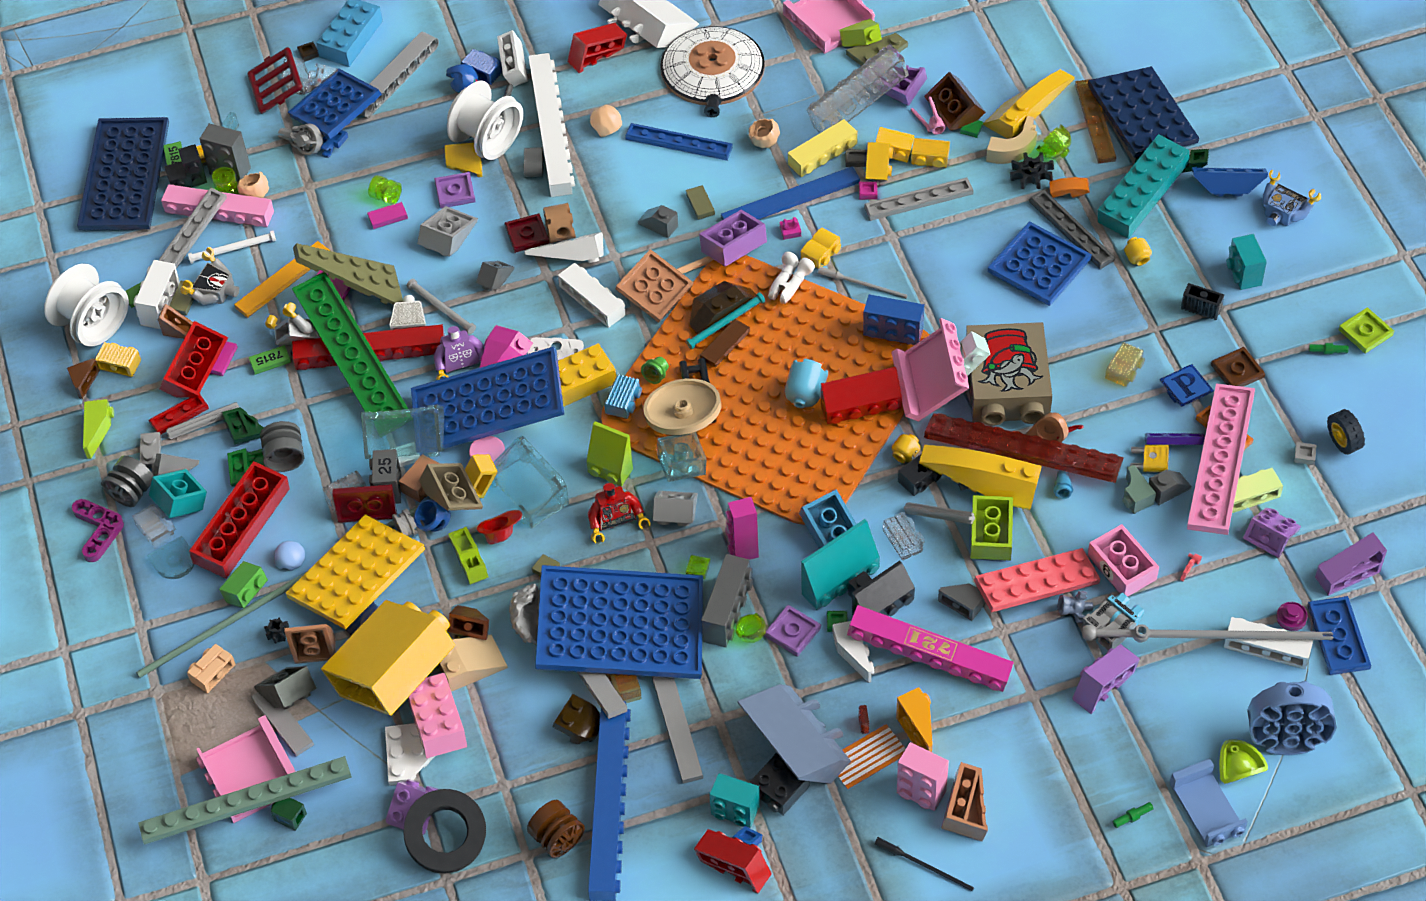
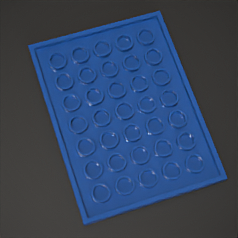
(620, 622)

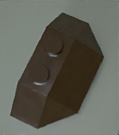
(717, 304)

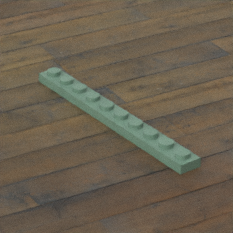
(244, 800)

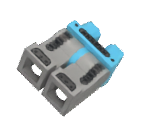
(1114, 615)

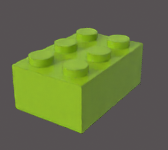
(992, 527)

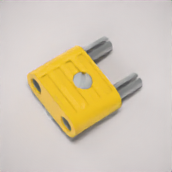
(1155, 458)

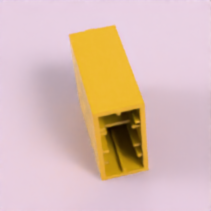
(389, 656)

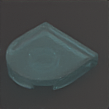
(172, 559)

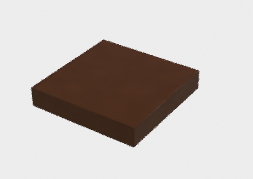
(1238, 368)

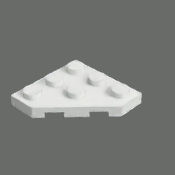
(404, 753)

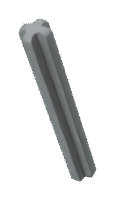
(199, 422)
(939, 513)

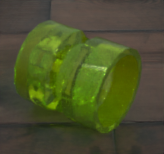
(225, 180)
(385, 189)

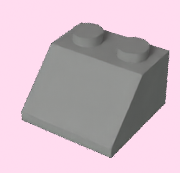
(674, 507)

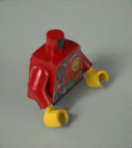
(612, 509)

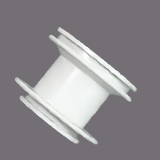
(488, 122)
(88, 306)

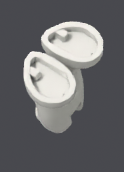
(790, 264)

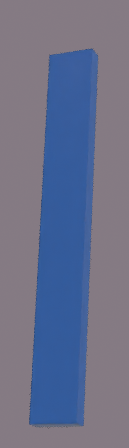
(798, 194)

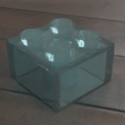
(681, 456)

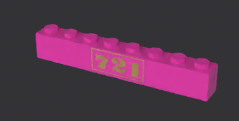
(930, 648)

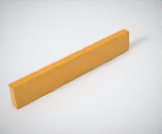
(273, 286)

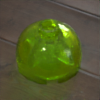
(1056, 144)

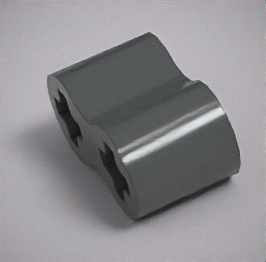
(533, 162)

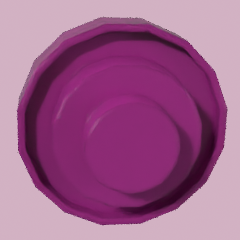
(1292, 616)

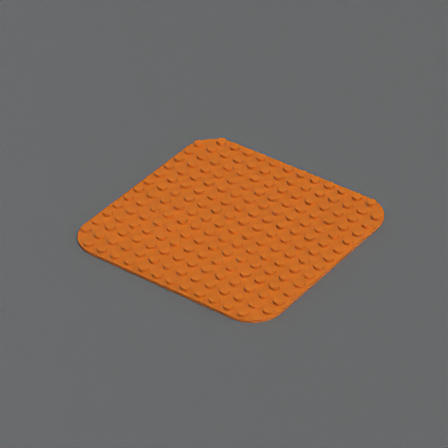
(760, 438)

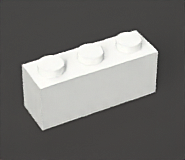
(512, 58)

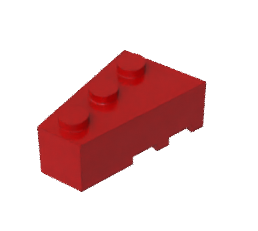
(594, 44)

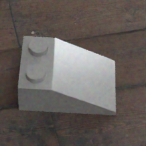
(446, 231)

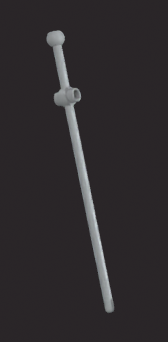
(1089, 633)

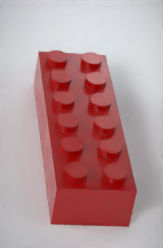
(239, 520)

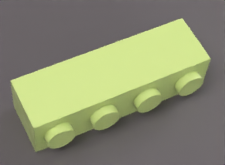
(1257, 489)

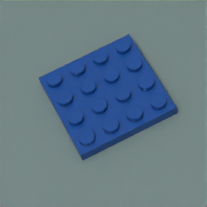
(335, 103)
(1039, 263)

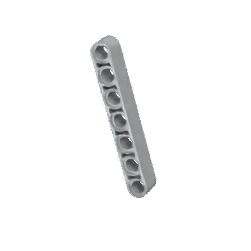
(402, 68)

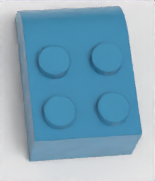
(827, 518)

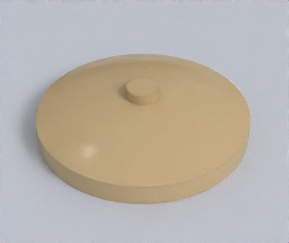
(682, 406)

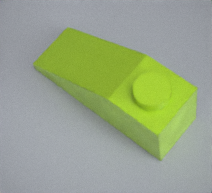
(96, 424)

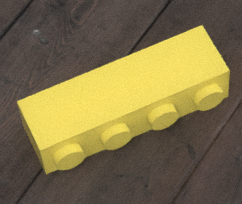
(822, 148)

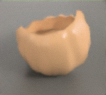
(605, 120)
(764, 133)
(253, 185)

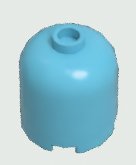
(804, 383)

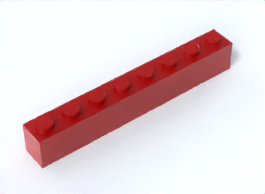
(385, 344)

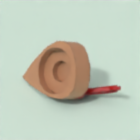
(1052, 427)

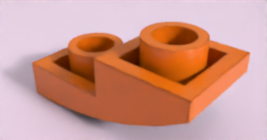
(1074, 185)

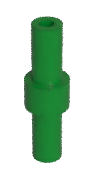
(1328, 348)
(1133, 815)

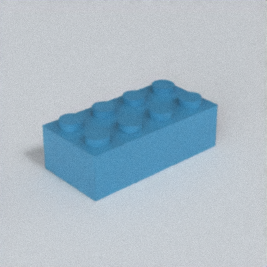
(349, 32)

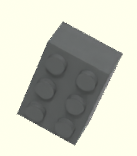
(225, 149)

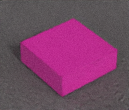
(867, 190)

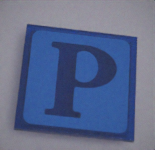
(1186, 385)

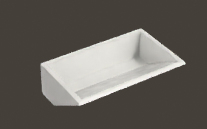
(651, 19)

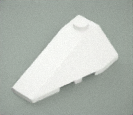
(580, 249)

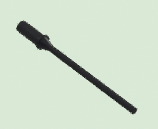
(895, 850)

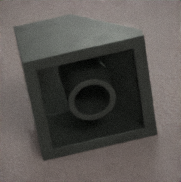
(286, 687)

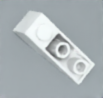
(853, 650)

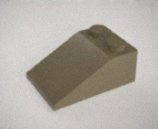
(450, 486)

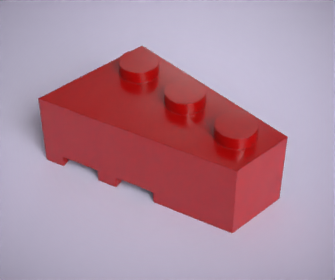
(735, 857)

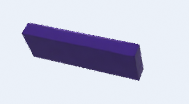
(1174, 438)

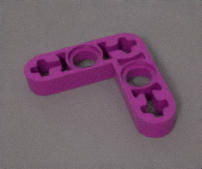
(103, 524)

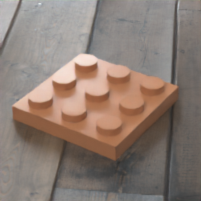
(654, 285)

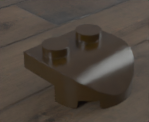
(578, 720)

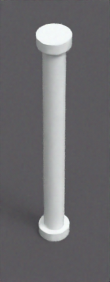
(234, 246)

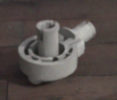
(302, 139)

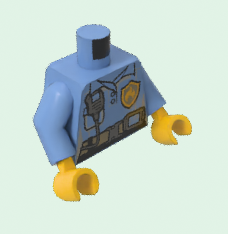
(1284, 204)

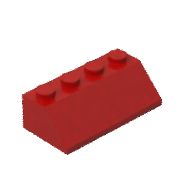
(193, 362)
(861, 395)

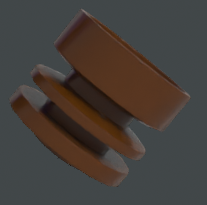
(555, 828)

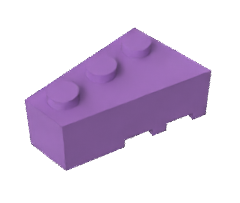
(909, 86)
(1352, 564)
(1104, 675)

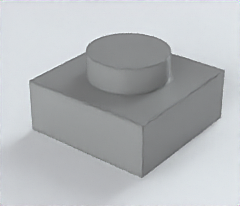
(1305, 453)

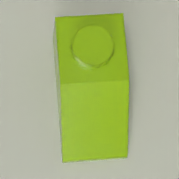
(860, 33)

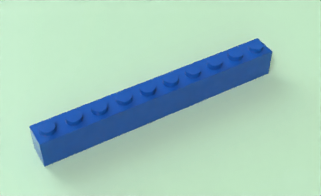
(609, 807)

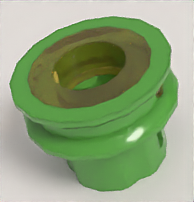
(654, 370)

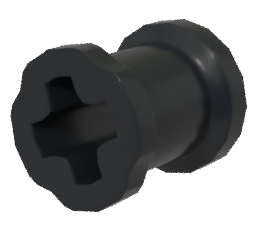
(712, 108)

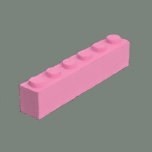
(235, 209)

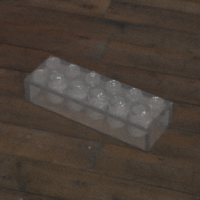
(859, 89)

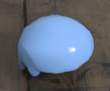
(289, 555)

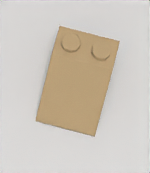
(471, 661)

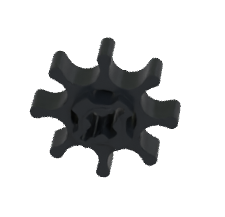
(1032, 170)

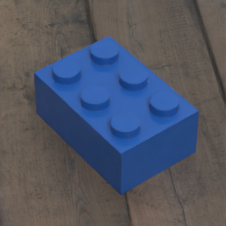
(893, 319)

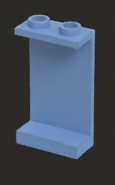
(1206, 804)

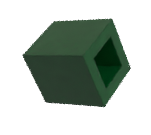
(288, 813)

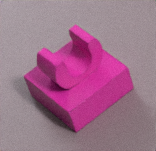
(790, 228)

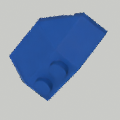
(1230, 180)

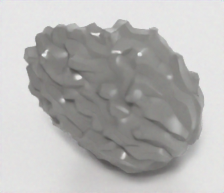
(525, 612)

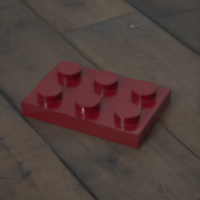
(356, 502)

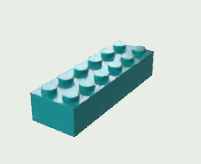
(1143, 186)

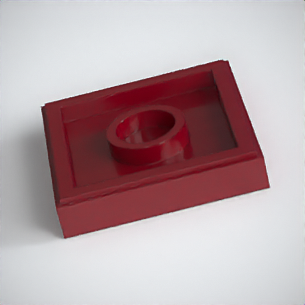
(527, 233)

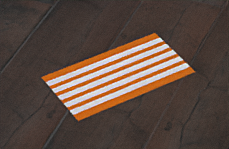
(871, 755)

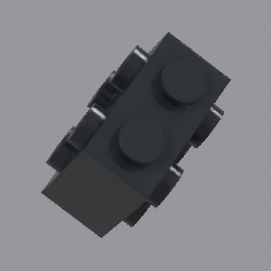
(779, 785)

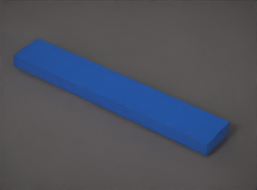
(679, 141)

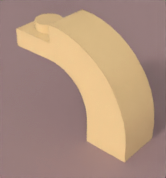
(1005, 150)

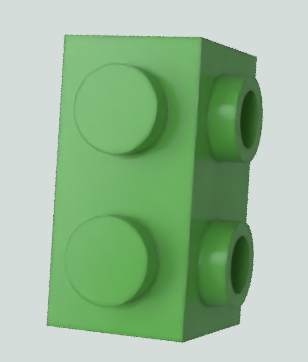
(243, 584)

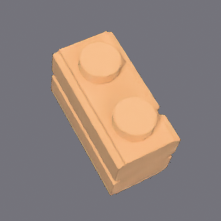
(210, 668)

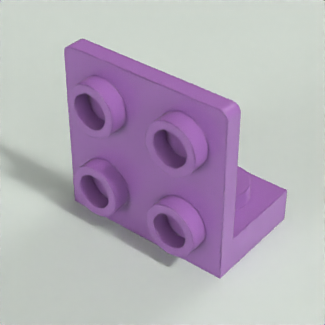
(1271, 531)

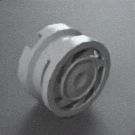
(405, 523)

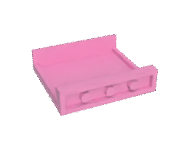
(824, 18)
(931, 372)
(245, 762)

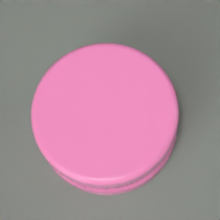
(488, 445)

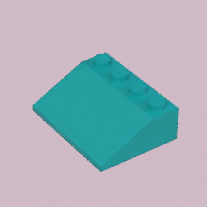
(831, 567)

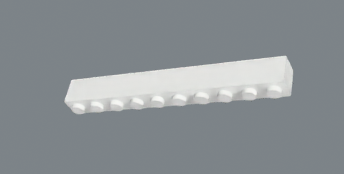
(550, 125)

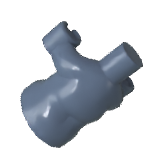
(1074, 605)

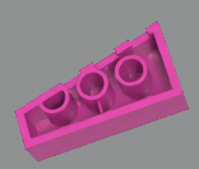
(742, 529)

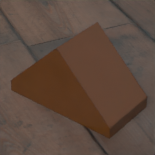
(83, 375)

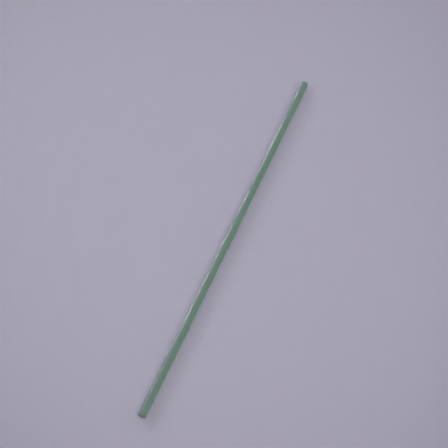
(230, 620)

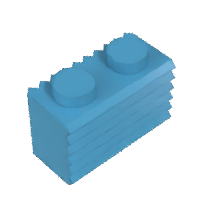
(622, 396)

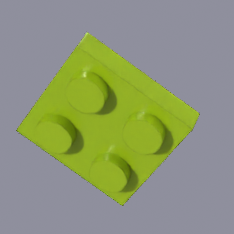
(1366, 330)

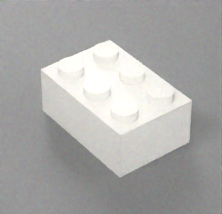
(155, 292)

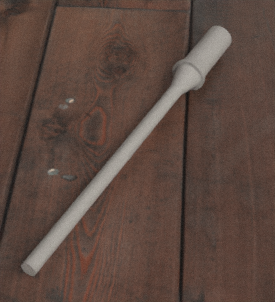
(836, 275)

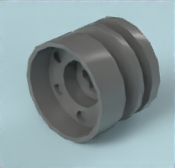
(282, 446)
(127, 481)

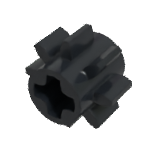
(275, 630)

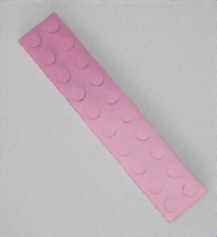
(1221, 459)

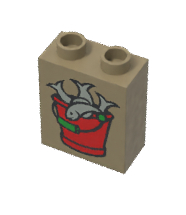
(1014, 377)

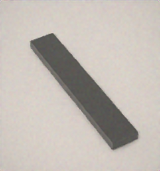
(1071, 228)

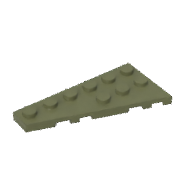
(357, 273)

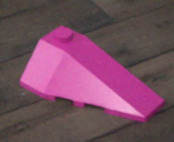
(504, 345)

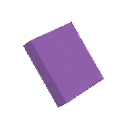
(454, 190)
(792, 630)

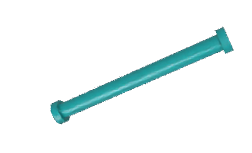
(724, 321)

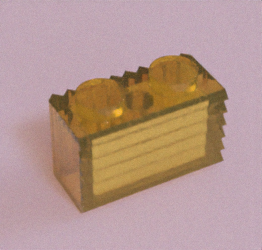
(1125, 364)

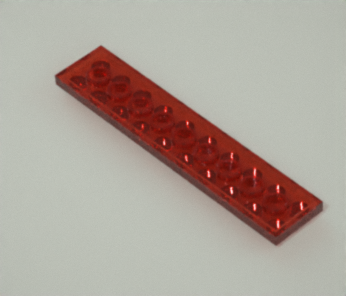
(1024, 447)

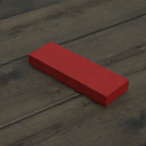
(178, 414)

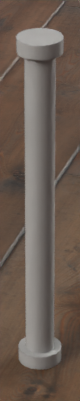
(469, 327)

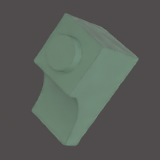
(1139, 492)

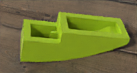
(468, 555)

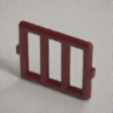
(255, 84)

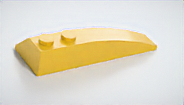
(1012, 114)
(985, 472)

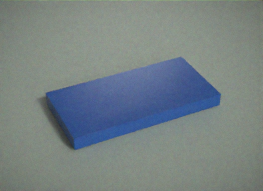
(1346, 650)

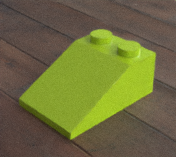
(609, 454)

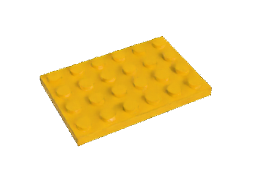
(355, 571)

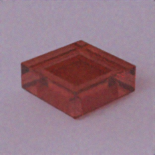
(863, 719)

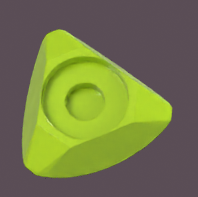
(1239, 761)

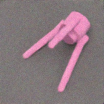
(936, 123)

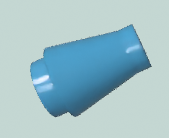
(1063, 485)

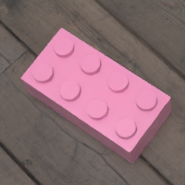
(437, 717)

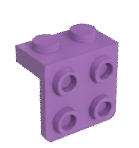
(403, 798)

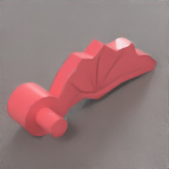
(1195, 559)

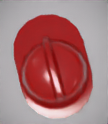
(500, 527)

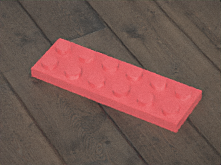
(1036, 580)

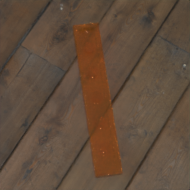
(1095, 123)

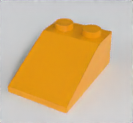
(915, 717)

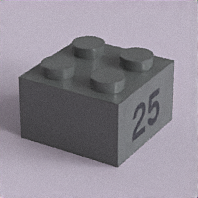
(386, 471)

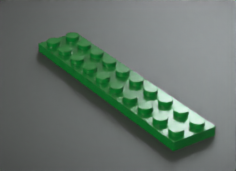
(347, 345)

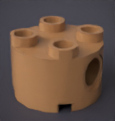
(559, 222)

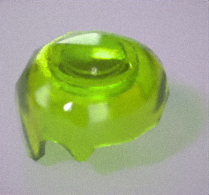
(751, 628)

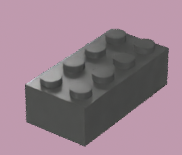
(726, 600)

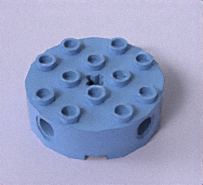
(1291, 718)

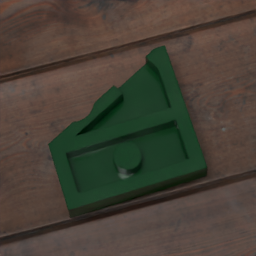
(241, 425)

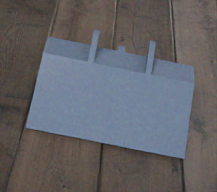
(797, 733)

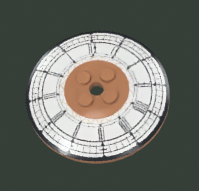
(731, 76)

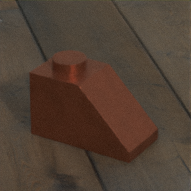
(468, 622)

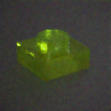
(698, 566)

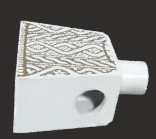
(407, 314)

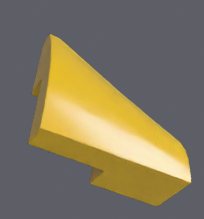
(463, 158)

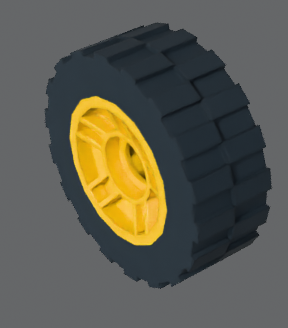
(1345, 431)

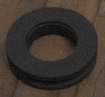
(444, 800)

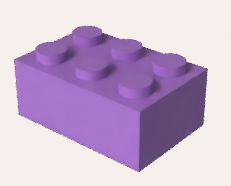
(733, 237)

